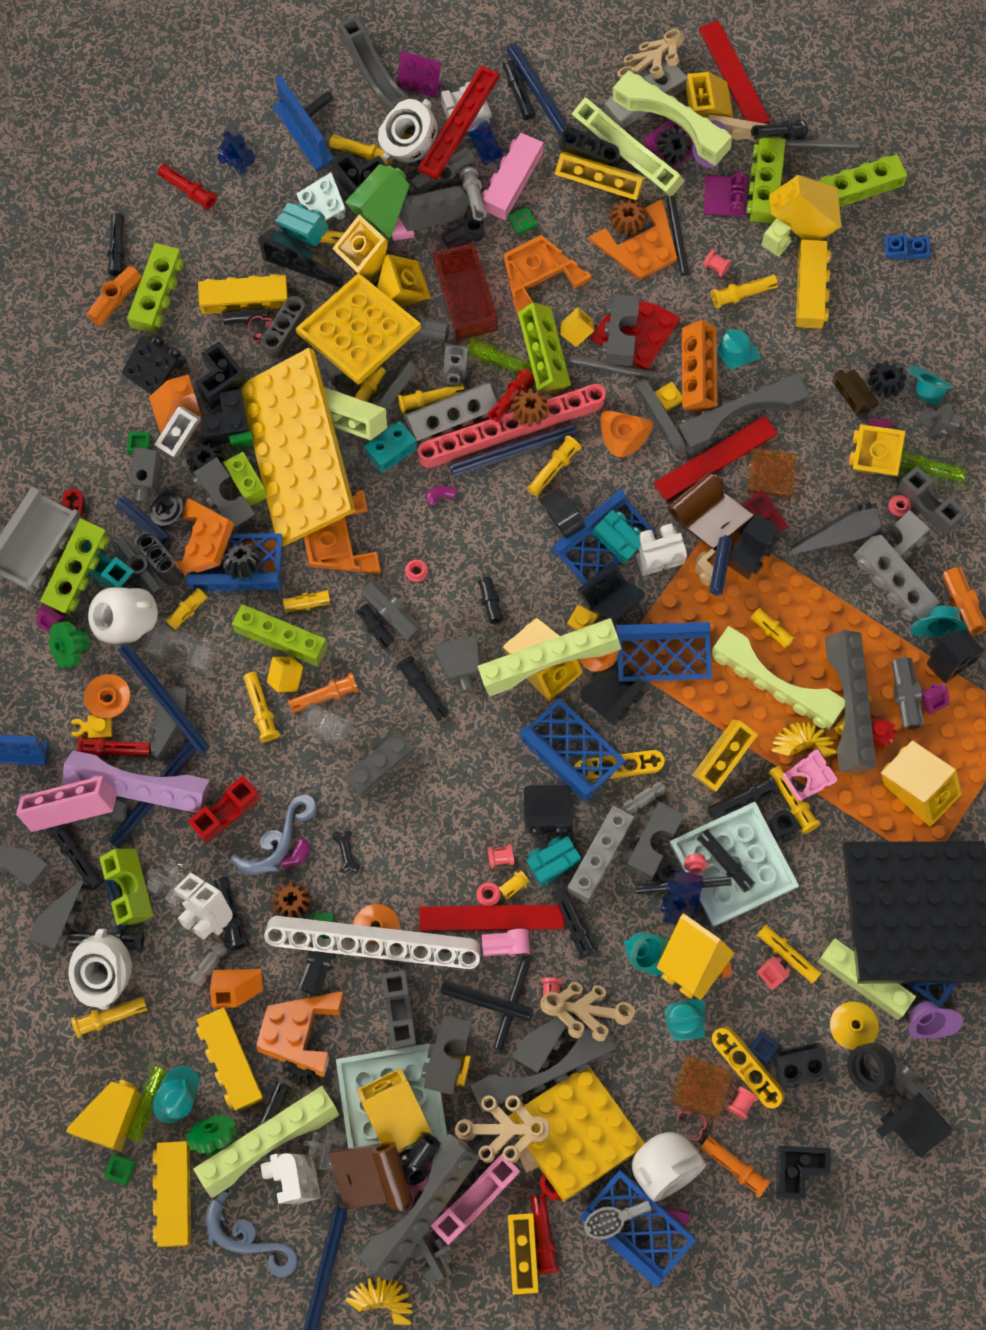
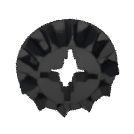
(158, 512)

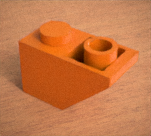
(234, 987)

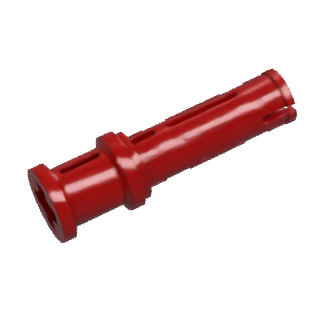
(193, 190)
(523, 381)
(102, 747)
(545, 1247)

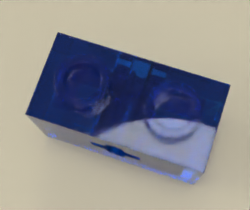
(683, 886)

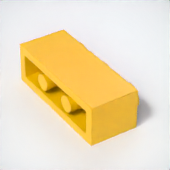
(724, 755)
(522, 1254)

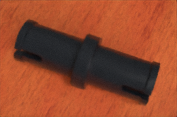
(244, 315)
(490, 600)
(375, 626)

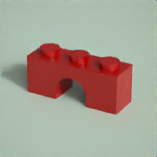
(237, 800)

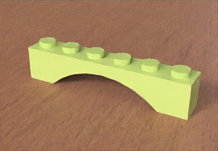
(639, 95)
(630, 149)
(583, 643)
(818, 704)
(230, 1163)

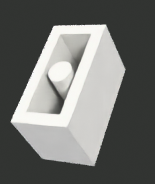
(178, 431)

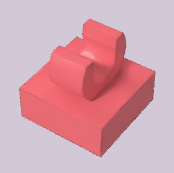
(773, 972)

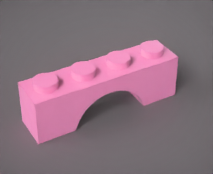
(475, 1199)

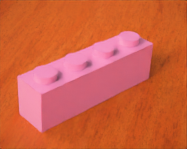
(512, 176)
(66, 803)

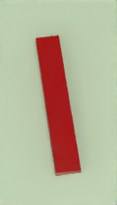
(733, 73)
(458, 122)
(715, 458)
(490, 918)

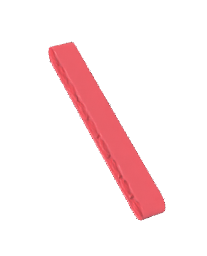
(504, 433)

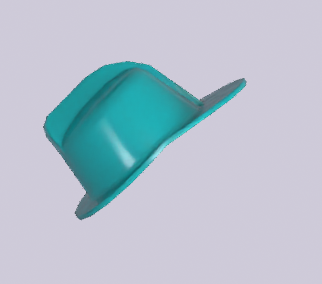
(737, 349)
(929, 386)
(939, 621)
(645, 951)
(686, 1019)
(176, 1094)

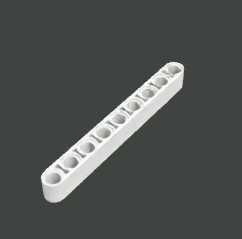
(361, 946)

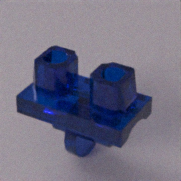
(485, 143)
(232, 153)

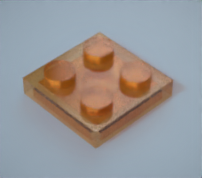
(771, 472)
(702, 1088)

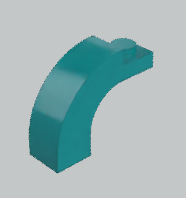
(108, 571)

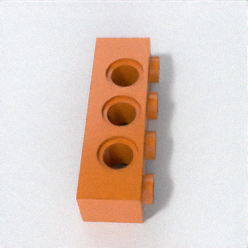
(699, 367)

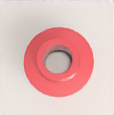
(899, 512)
(416, 564)
(695, 863)
(488, 887)

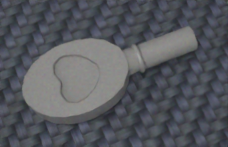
(609, 1220)

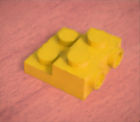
(877, 450)

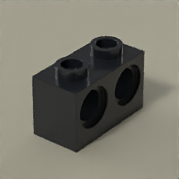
(800, 1058)

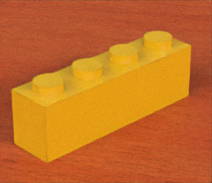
(600, 175)
(812, 284)
(242, 292)
(230, 1060)
(173, 1194)

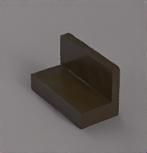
(854, 391)

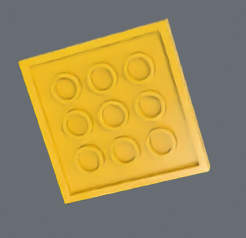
(358, 328)
(585, 1133)

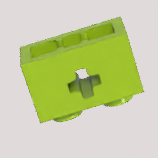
(245, 479)

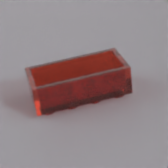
(465, 292)

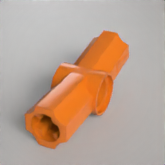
(106, 304)
(964, 599)

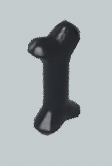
(348, 862)

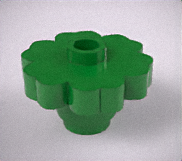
(67, 644)
(212, 1135)

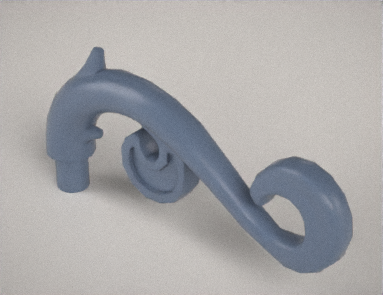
(256, 867)
(215, 1232)

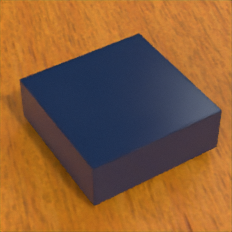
(763, 1046)

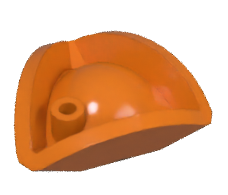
(624, 432)

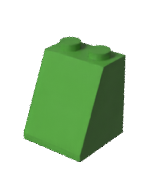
(380, 198)

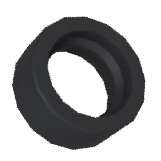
(885, 1064)

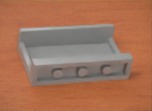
(35, 540)

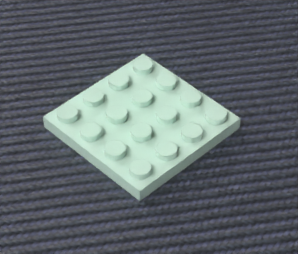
(752, 844)
(363, 1069)

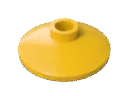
(842, 1027)

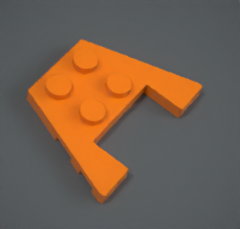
(644, 252)
(535, 263)
(207, 539)
(332, 548)
(288, 1028)

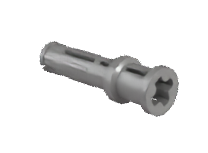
(472, 188)

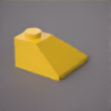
(362, 248)
(403, 281)

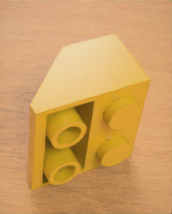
(708, 95)

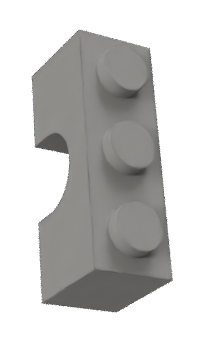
(910, 533)

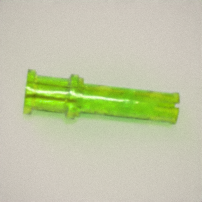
(490, 354)
(957, 474)
(145, 1107)

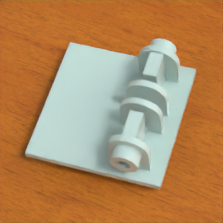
(323, 197)

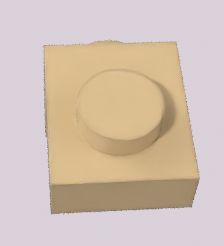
(703, 566)

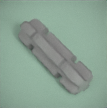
(644, 798)
(209, 964)

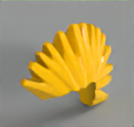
(801, 739)
(382, 1298)

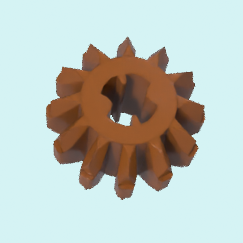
(627, 217)
(530, 415)
(284, 895)

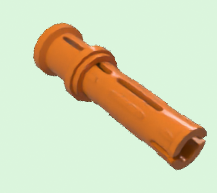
(333, 690)
(745, 1174)

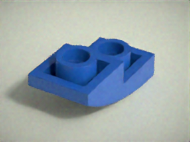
(907, 248)

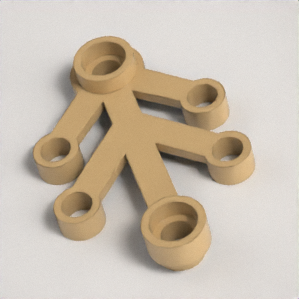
(671, 41)
(556, 1005)
(505, 1130)

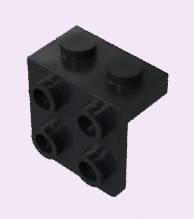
(152, 363)
(609, 593)
(611, 697)
(547, 809)
(916, 1124)

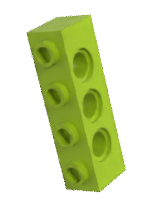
(766, 150)
(888, 166)
(160, 258)
(544, 348)
(63, 573)
(279, 635)

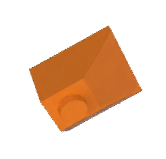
(170, 396)

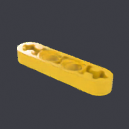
(622, 771)
(745, 1069)

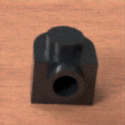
(784, 826)

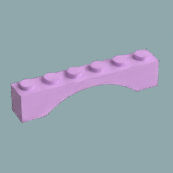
(177, 792)

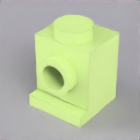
(777, 237)

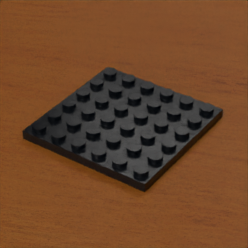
(917, 910)

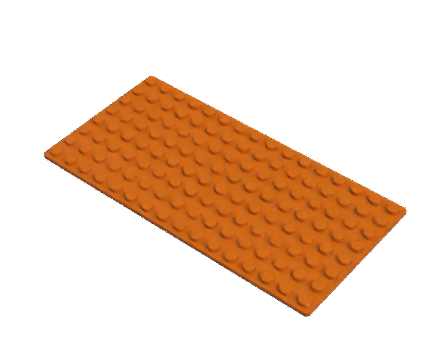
(810, 615)

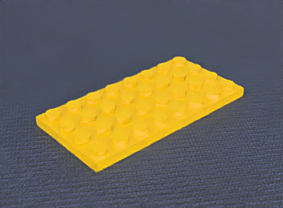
(297, 447)

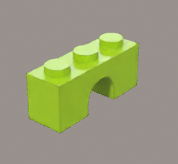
(125, 869)

